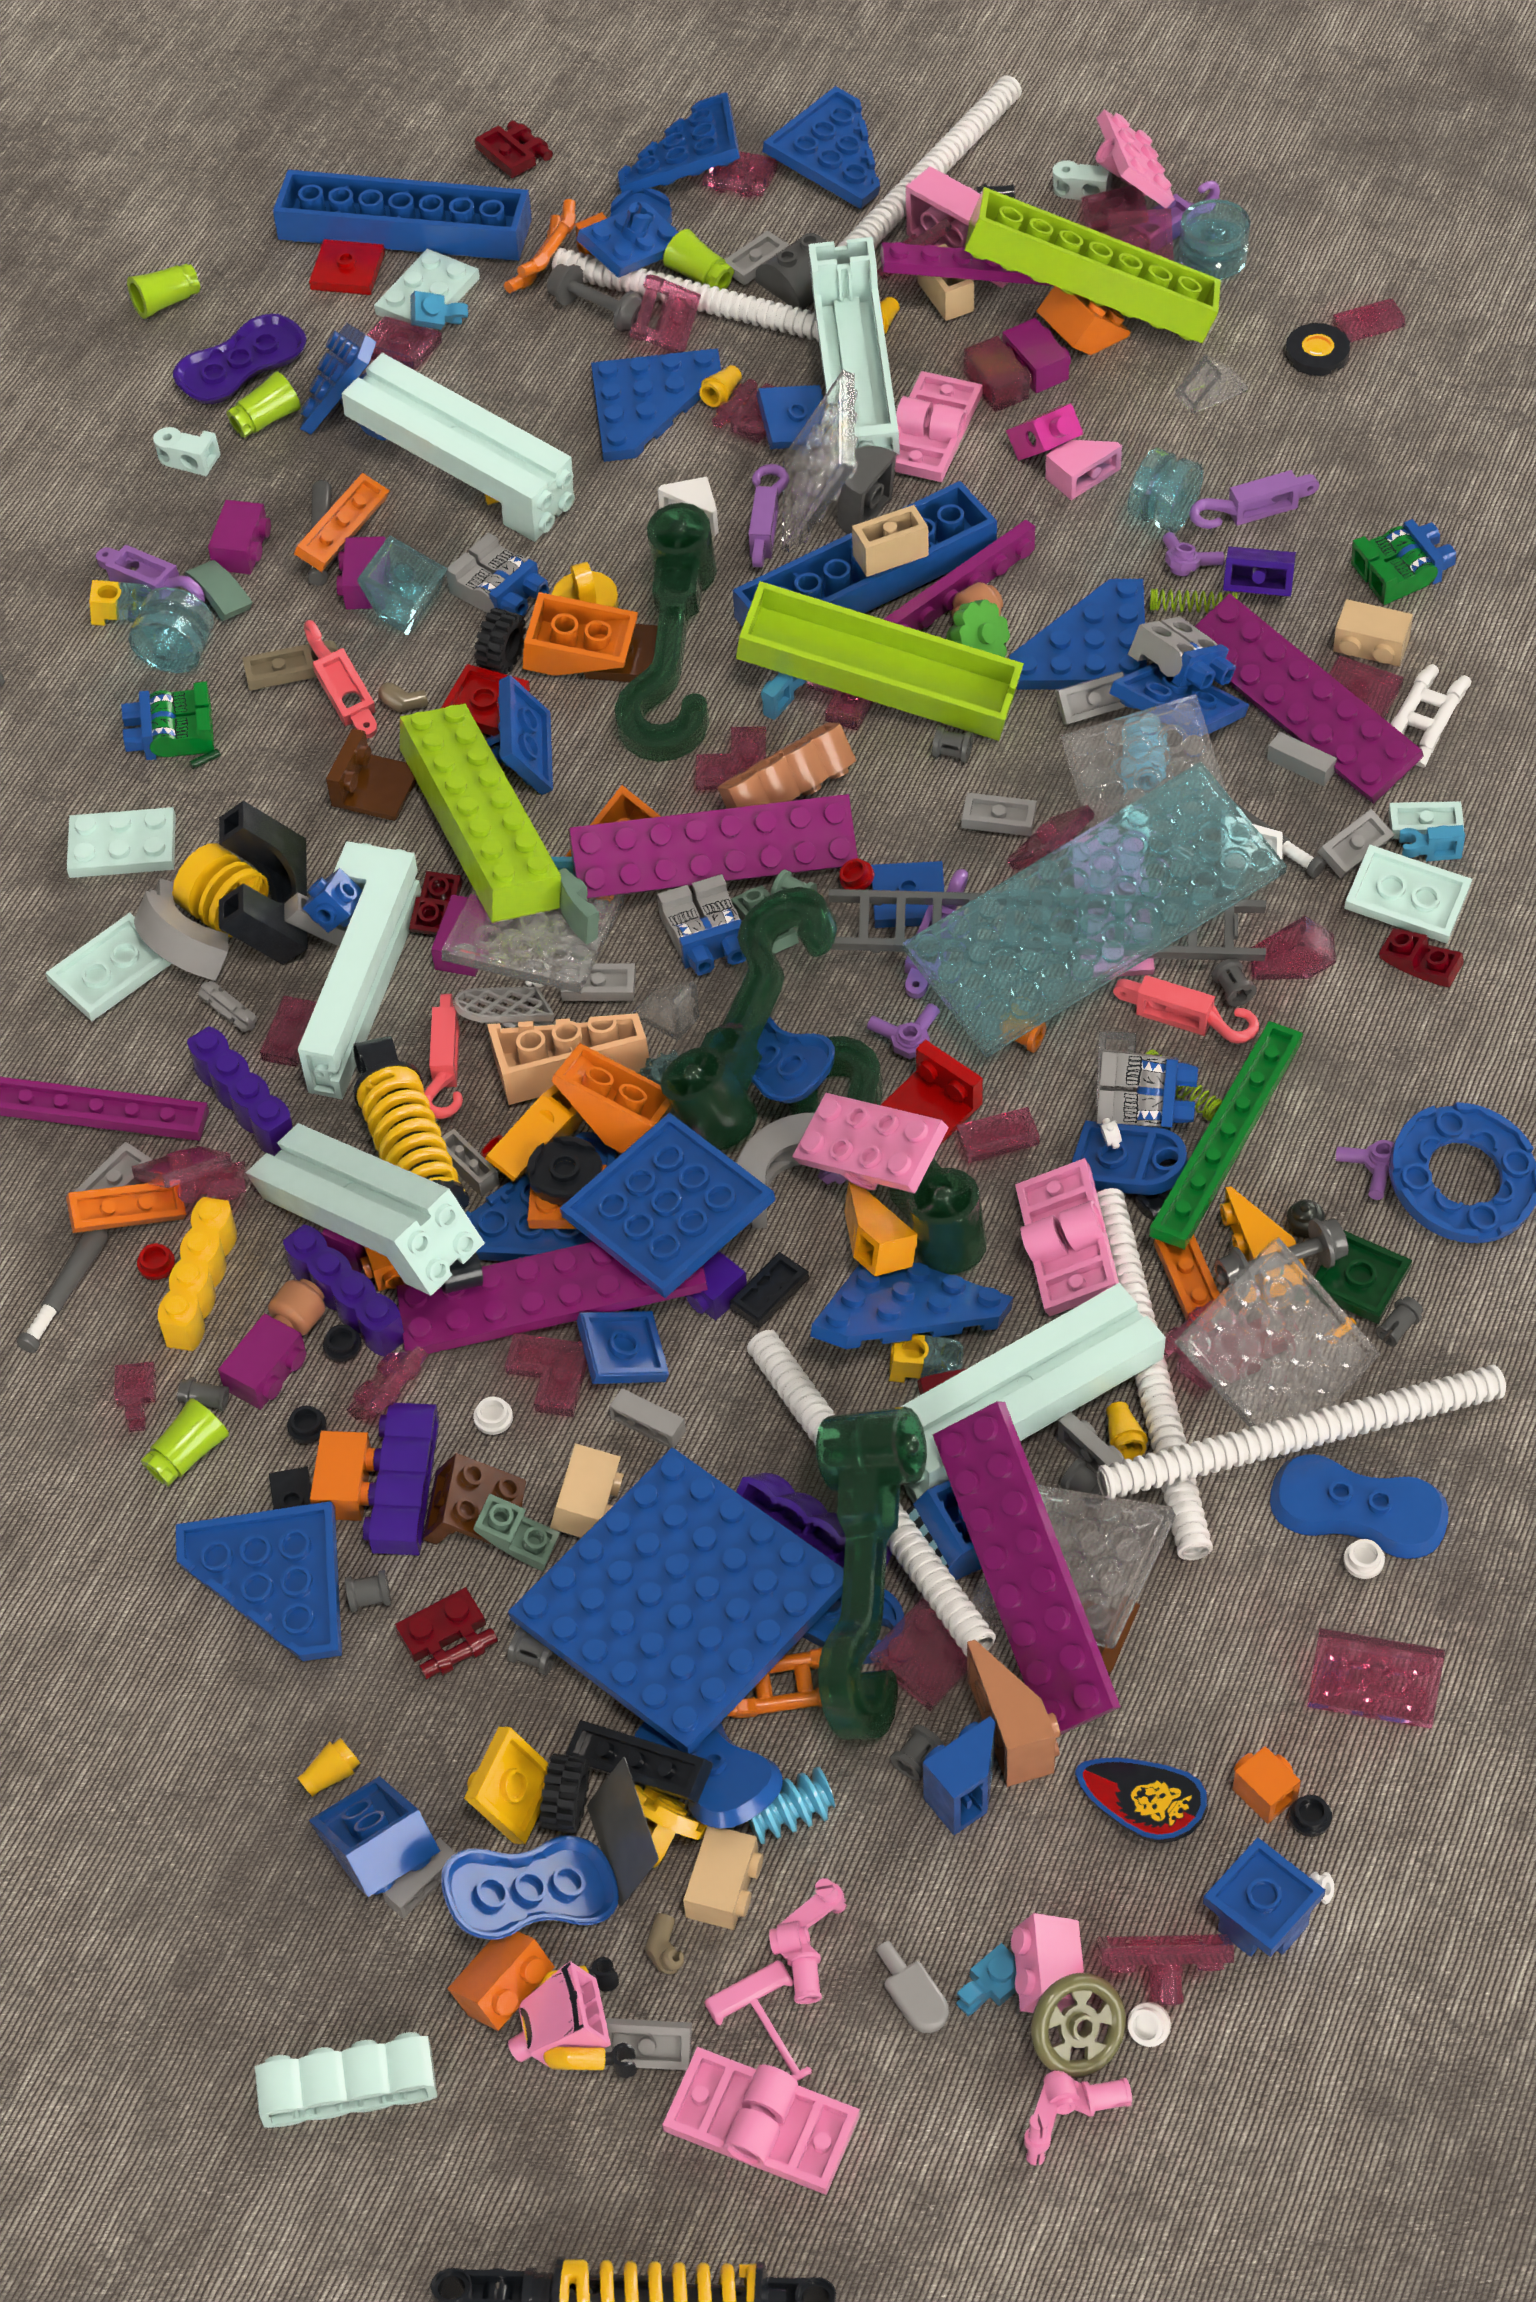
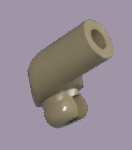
(399, 699)
(660, 1949)

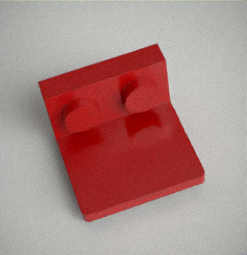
(939, 1089)

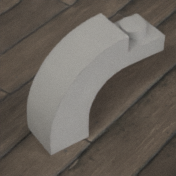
(177, 937)
(772, 1152)

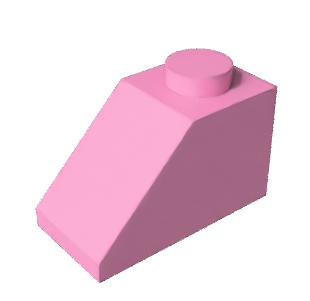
(1082, 465)

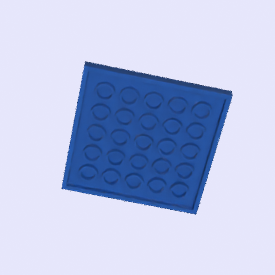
(680, 1599)

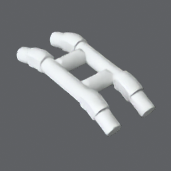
(1446, 704)

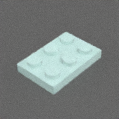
(428, 274)
(121, 842)
(1408, 893)
(106, 969)

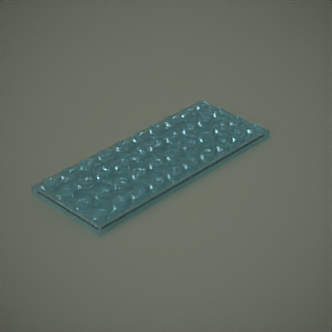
(1093, 908)

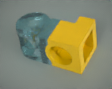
(115, 601)
(924, 1357)

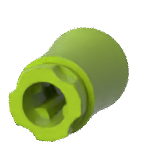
(696, 261)
(162, 288)
(264, 405)
(184, 1442)

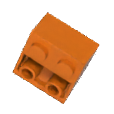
(1082, 321)

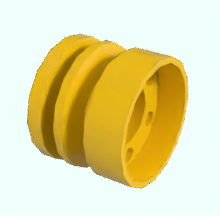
(208, 877)

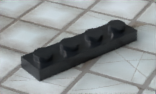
(648, 1762)

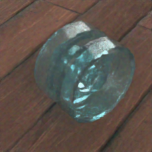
(1214, 238)
(1165, 489)
(171, 630)

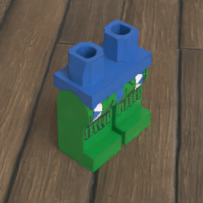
(1402, 560)
(170, 723)

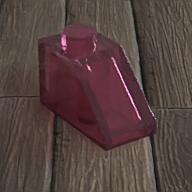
(1295, 952)

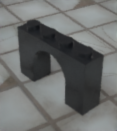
(280, 858)

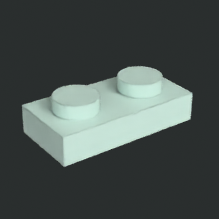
(1423, 815)

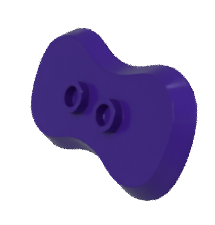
(256, 347)

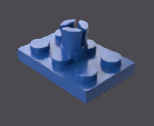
(628, 239)
(524, 735)

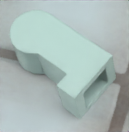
(1081, 180)
(187, 451)

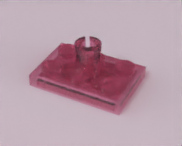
(1376, 1678)
(1165, 1959)

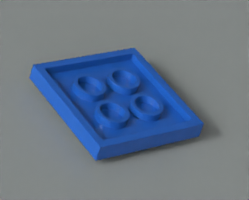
(1151, 688)

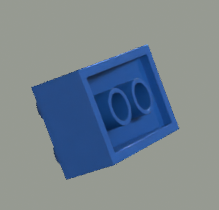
(376, 1836)

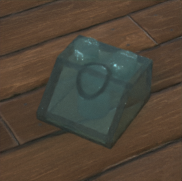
(401, 584)

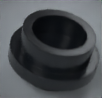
(342, 1343)
(306, 1424)
(1310, 1815)

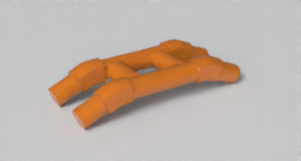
(558, 229)
(803, 1698)

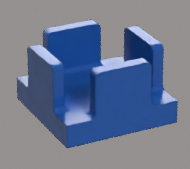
(1263, 1900)

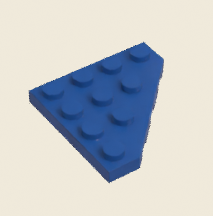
(830, 147)
(688, 149)
(345, 361)
(644, 395)
(1086, 639)
(505, 1214)
(907, 1304)
(273, 1571)

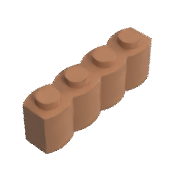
(792, 769)

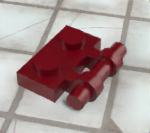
(507, 151)
(441, 1625)

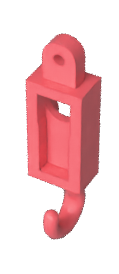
(340, 678)
(1182, 1008)
(444, 1056)

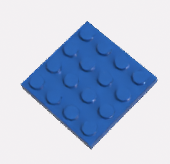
(667, 1204)

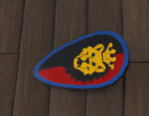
(1145, 1797)

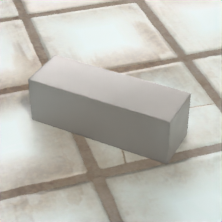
(1301, 758)
(300, 918)
(471, 1164)
(647, 1418)
(417, 1885)

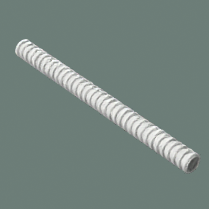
(941, 157)
(711, 300)
(1155, 1385)
(1301, 1432)
(906, 1542)

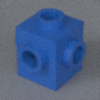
(333, 900)

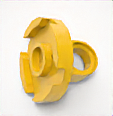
(587, 586)
(666, 1818)

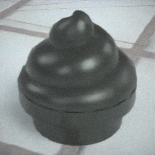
(1301, 1213)

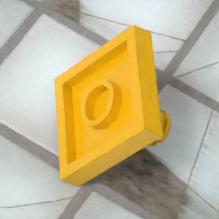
(509, 1785)

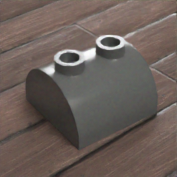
(789, 272)
(868, 489)

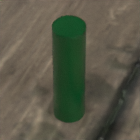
(204, 758)

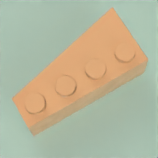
(533, 1054)

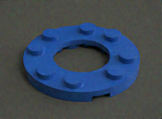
(1483, 1130)

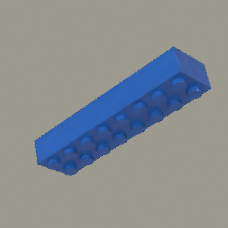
(403, 214)
(956, 532)

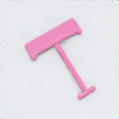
(749, 1991)

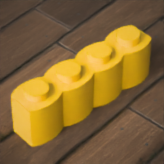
(197, 1274)

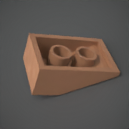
(1023, 1728)

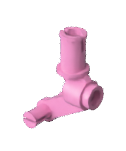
(793, 1939)
(1064, 2095)

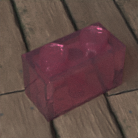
(999, 371)

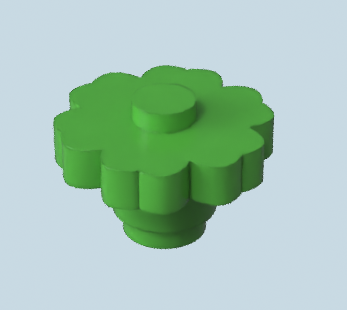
(980, 627)

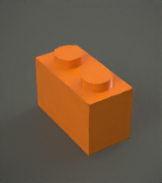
(343, 1473)
(500, 1979)

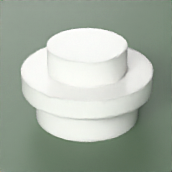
(493, 1416)
(1364, 1559)
(1149, 2024)

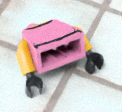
(567, 2021)

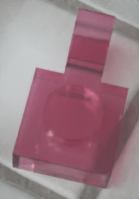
(134, 1387)

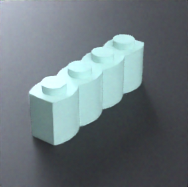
(345, 2081)

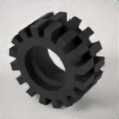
(500, 640)
(564, 1793)

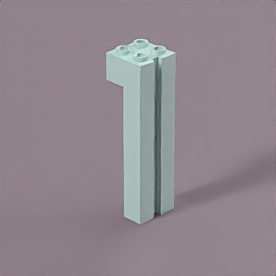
(854, 334)
(466, 442)
(361, 964)
(369, 1203)
(1044, 1373)

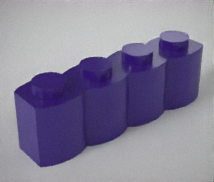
(239, 1089)
(345, 1290)
(402, 1479)
(798, 1513)

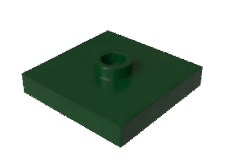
(1364, 1278)

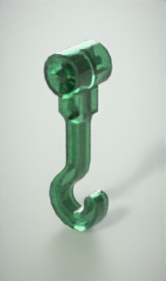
(682, 570)
(712, 1081)
(947, 1202)
(866, 1462)

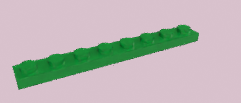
(1226, 1135)

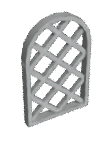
(509, 1014)

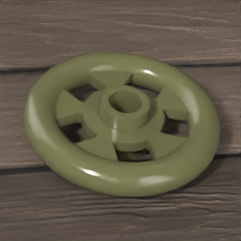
(1048, 2015)

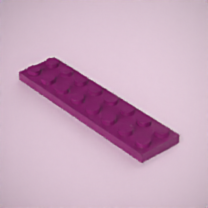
(1310, 701)
(704, 844)
(528, 1297)
(1025, 1567)

